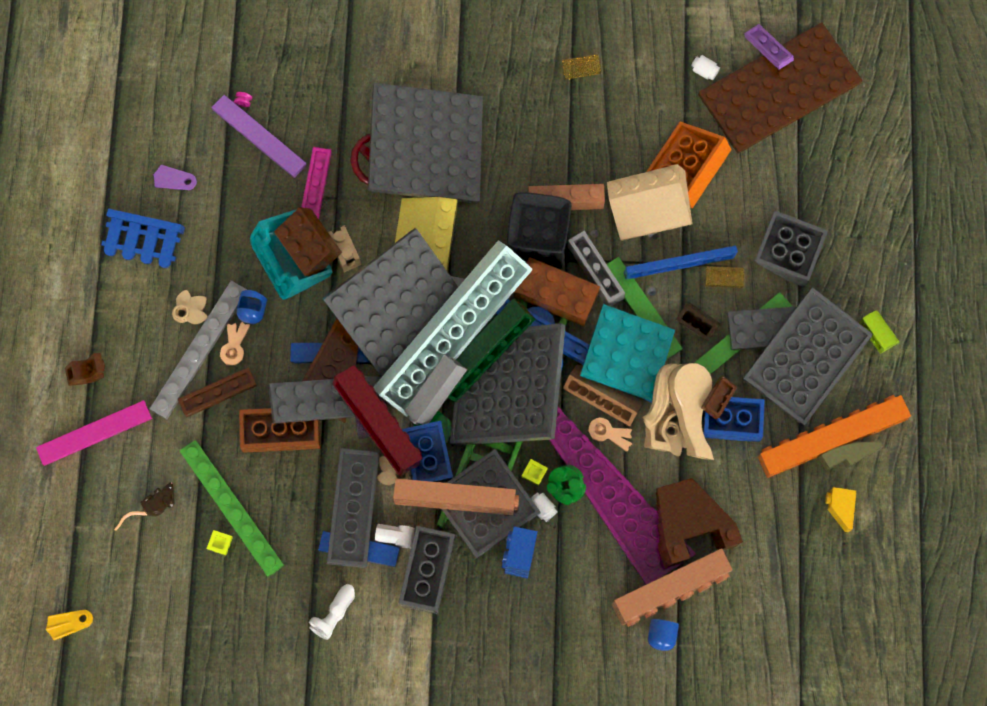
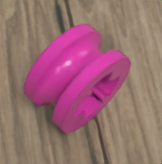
(243, 99)

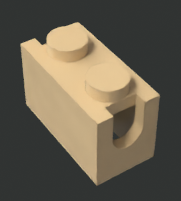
(348, 250)

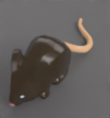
(154, 504)

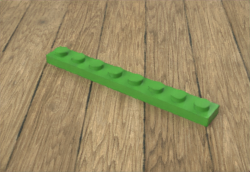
(231, 508)

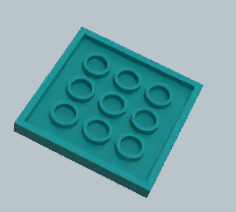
(627, 352)

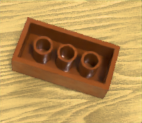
(558, 292)
(261, 435)

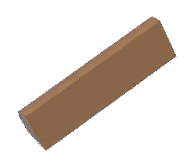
(606, 398)

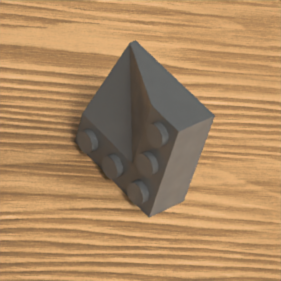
(790, 248)

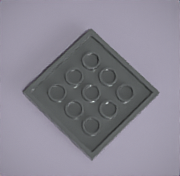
(485, 530)

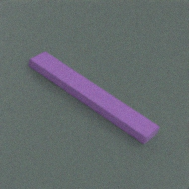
(259, 136)

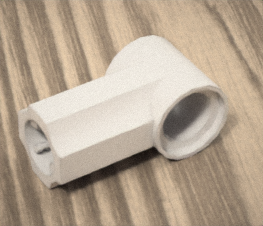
(400, 536)

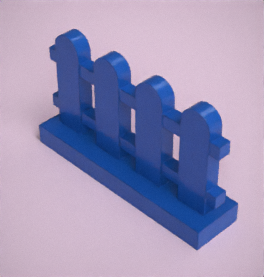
(151, 237)

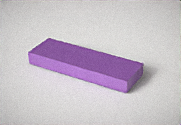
(769, 46)

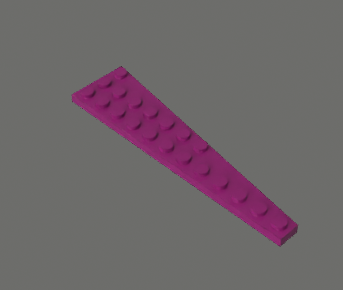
(615, 500)

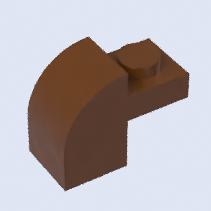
(85, 370)

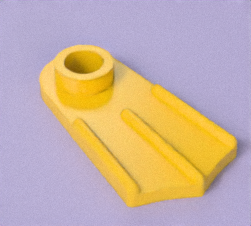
(67, 623)

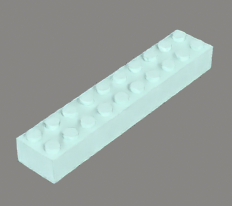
(454, 324)

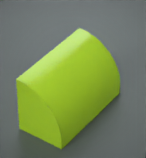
(882, 336)

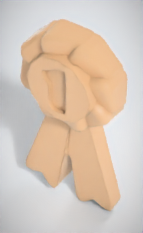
(232, 352)
(601, 430)

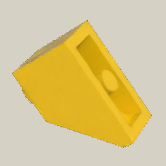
(842, 506)

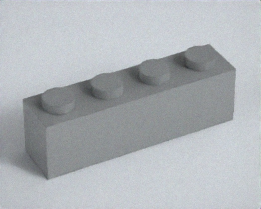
(596, 269)

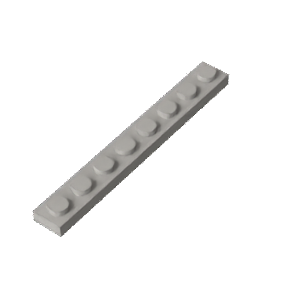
(197, 351)

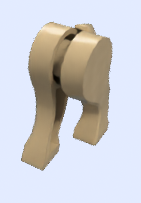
(679, 392)

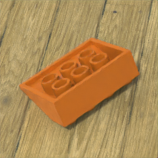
(697, 153)

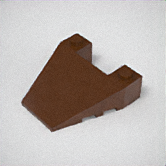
(687, 513)

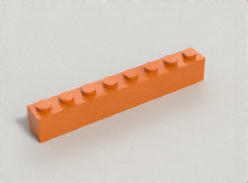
(839, 433)

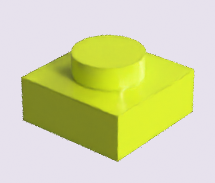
(534, 472)
(219, 542)

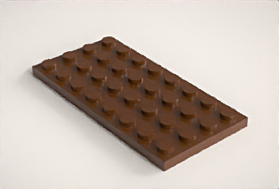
(767, 99)

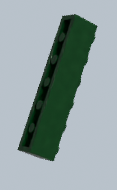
(491, 345)

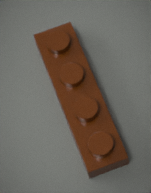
(217, 392)

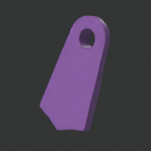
(173, 179)

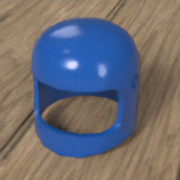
(251, 310)
(662, 634)

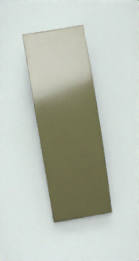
(848, 454)

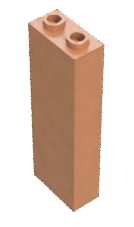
(455, 496)

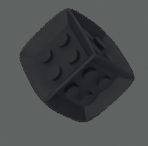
(539, 227)

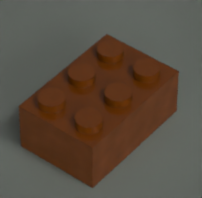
(307, 241)

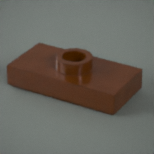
(719, 397)

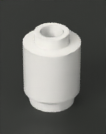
(705, 67)
(545, 506)

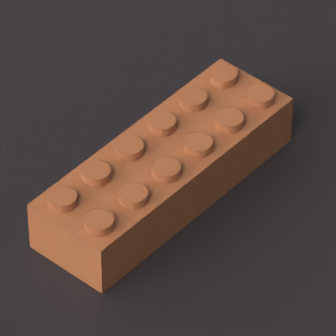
(671, 587)

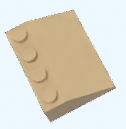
(650, 202)

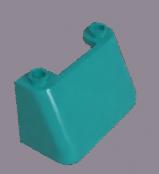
(278, 263)

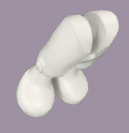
(338, 607)

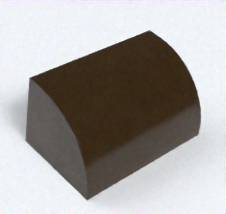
(698, 321)

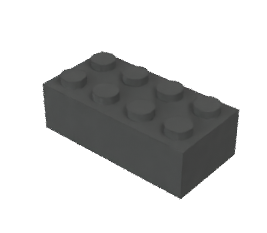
(427, 570)

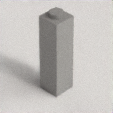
(435, 390)

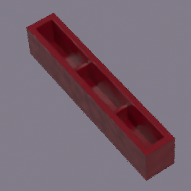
(377, 420)

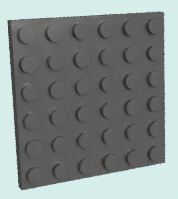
(425, 143)
(392, 299)
(516, 394)

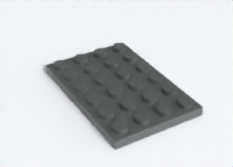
(807, 356)

